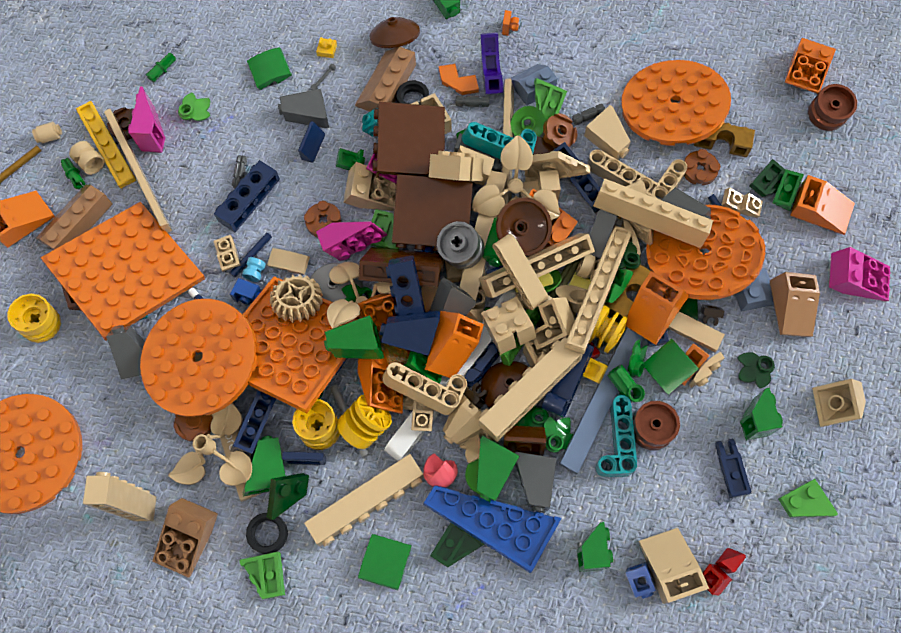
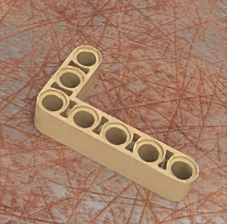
(623, 171)

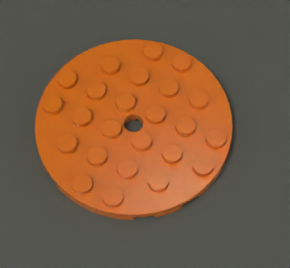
(699, 114)
(729, 266)
(214, 381)
(51, 451)

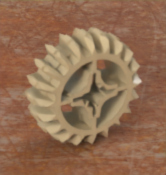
(286, 295)

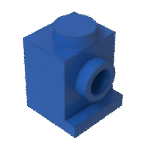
(245, 291)
(641, 570)

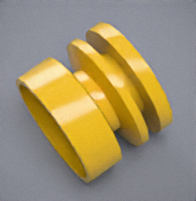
(30, 309)
(608, 329)
(363, 424)
(307, 425)

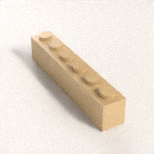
(653, 213)
(541, 262)
(529, 390)
(119, 497)
(364, 500)

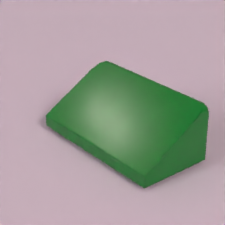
(788, 189)

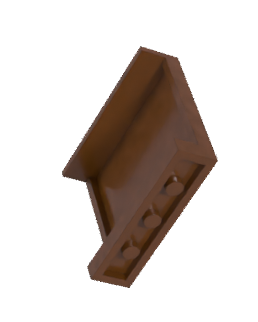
(407, 138)
(426, 207)
(374, 263)

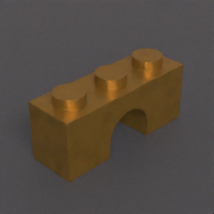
(739, 139)
(623, 303)

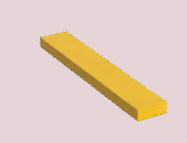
(106, 144)

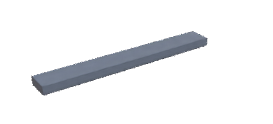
(598, 406)

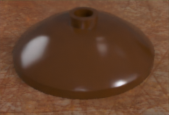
(394, 32)
(534, 221)
(496, 380)

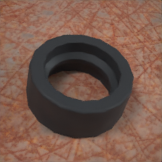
(411, 86)
(250, 534)

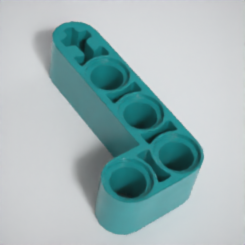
(492, 141)
(620, 455)

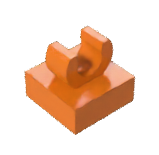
(509, 23)

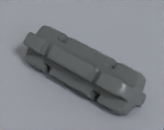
(473, 101)
(588, 114)
(239, 170)

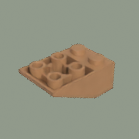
(795, 303)
(184, 536)

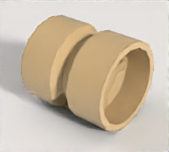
(86, 157)
(587, 267)

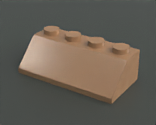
(389, 74)
(75, 217)

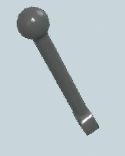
(315, 86)

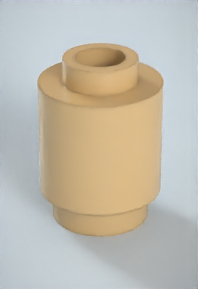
(47, 132)

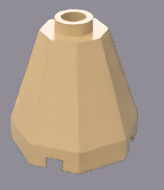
(462, 422)

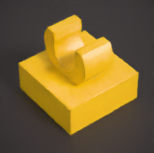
(326, 47)
(595, 370)

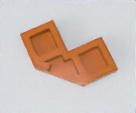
(462, 85)

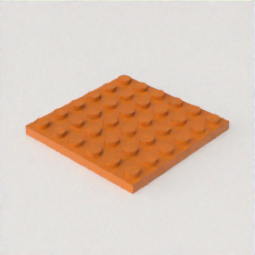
(122, 269)
(291, 355)

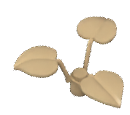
(515, 156)
(342, 310)
(236, 469)

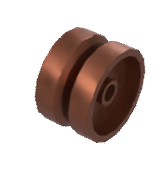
(832, 107)
(666, 423)

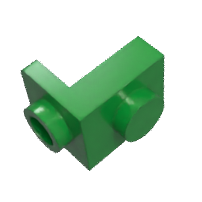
(347, 158)

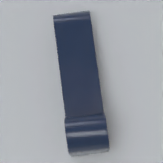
(563, 392)

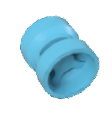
(253, 269)

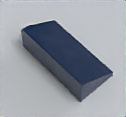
(311, 142)

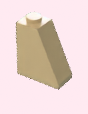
(608, 134)

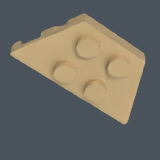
(558, 161)

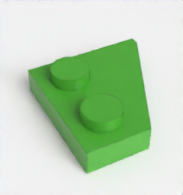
(548, 97)
(384, 221)
(807, 501)
(266, 574)

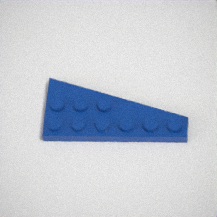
(502, 527)

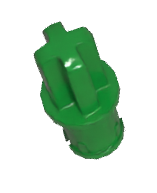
(160, 67)
(72, 173)

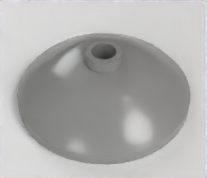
(329, 292)

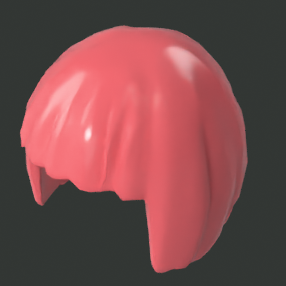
(440, 472)

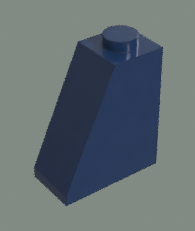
(411, 331)

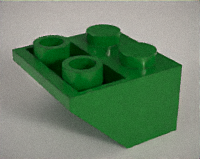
(761, 416)
(594, 551)

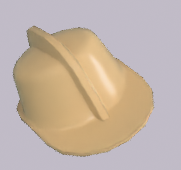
(574, 295)

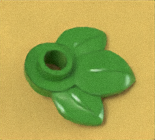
(195, 107)

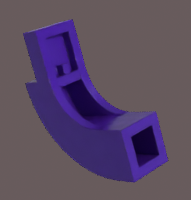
(490, 63)

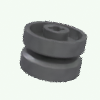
(460, 245)

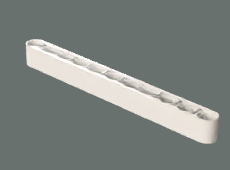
(405, 438)

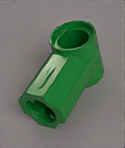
(625, 384)

